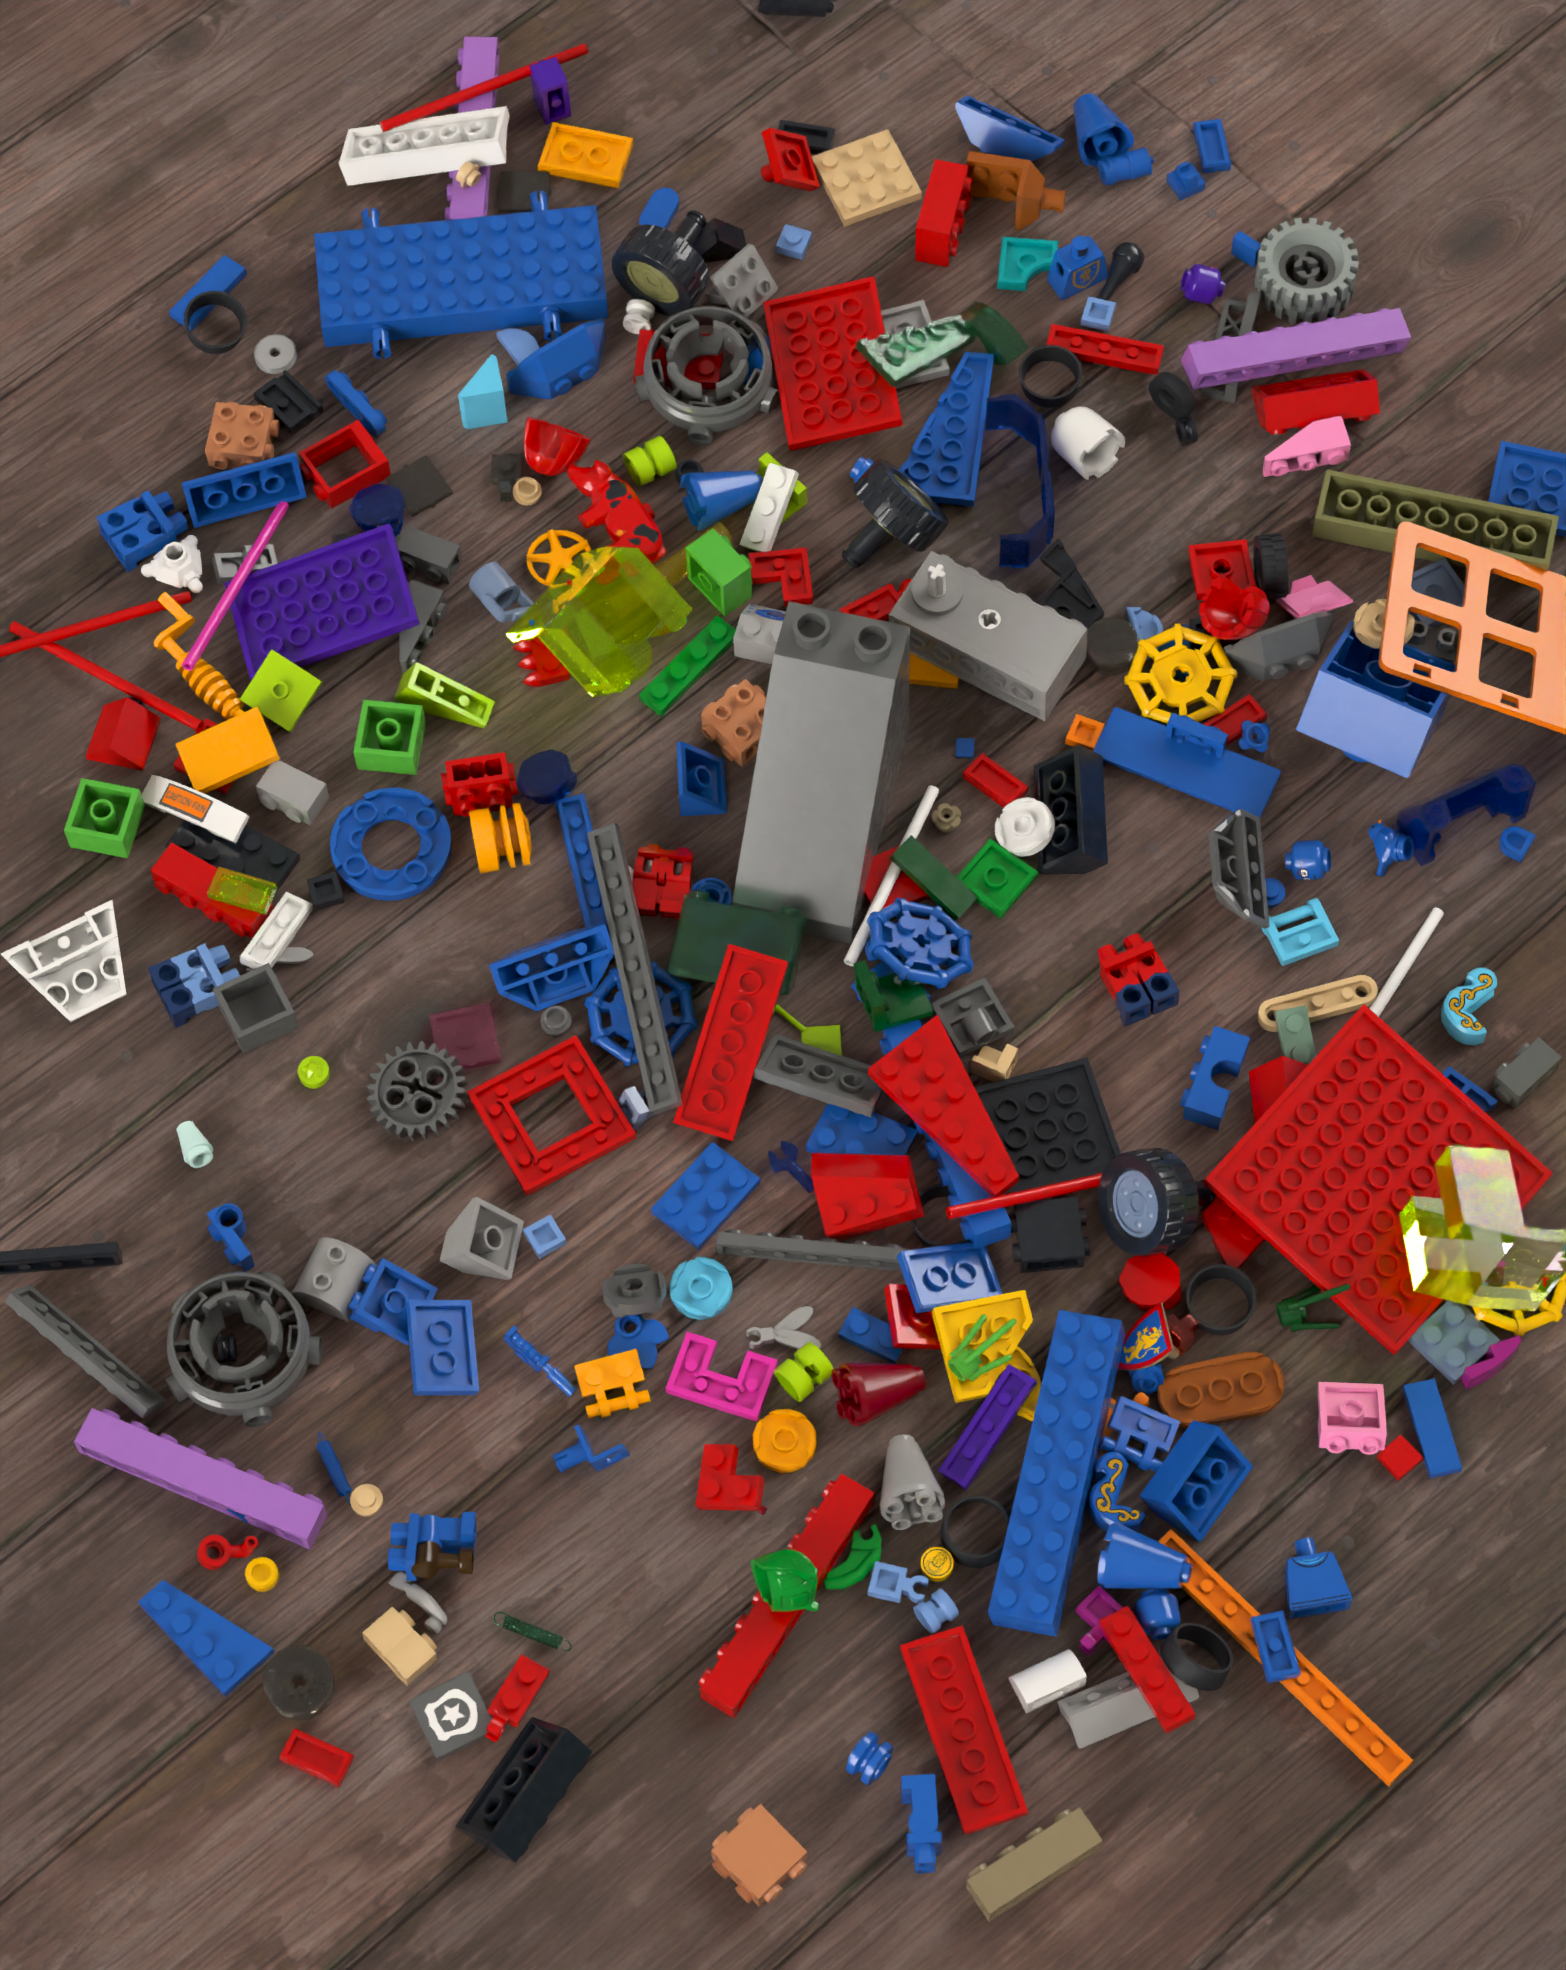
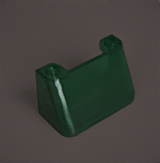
(710, 926)

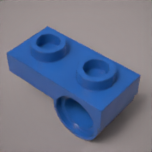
(230, 1236)

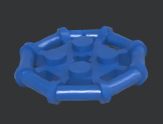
(920, 963)
(620, 1019)

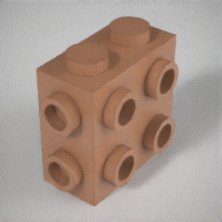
(240, 435)
(736, 721)
(758, 1856)

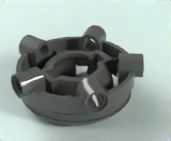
(683, 343)
(206, 1321)

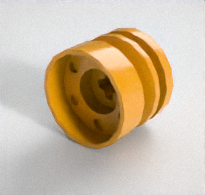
(500, 838)

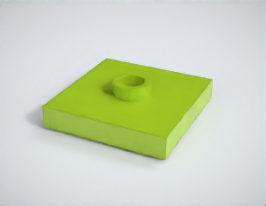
(281, 690)

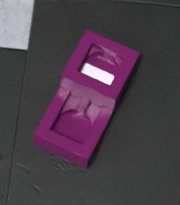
(1496, 1359)

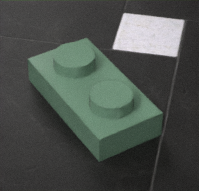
(1295, 1034)

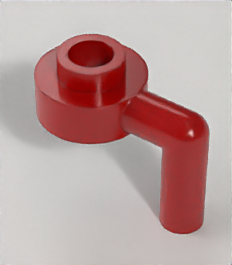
(224, 1550)

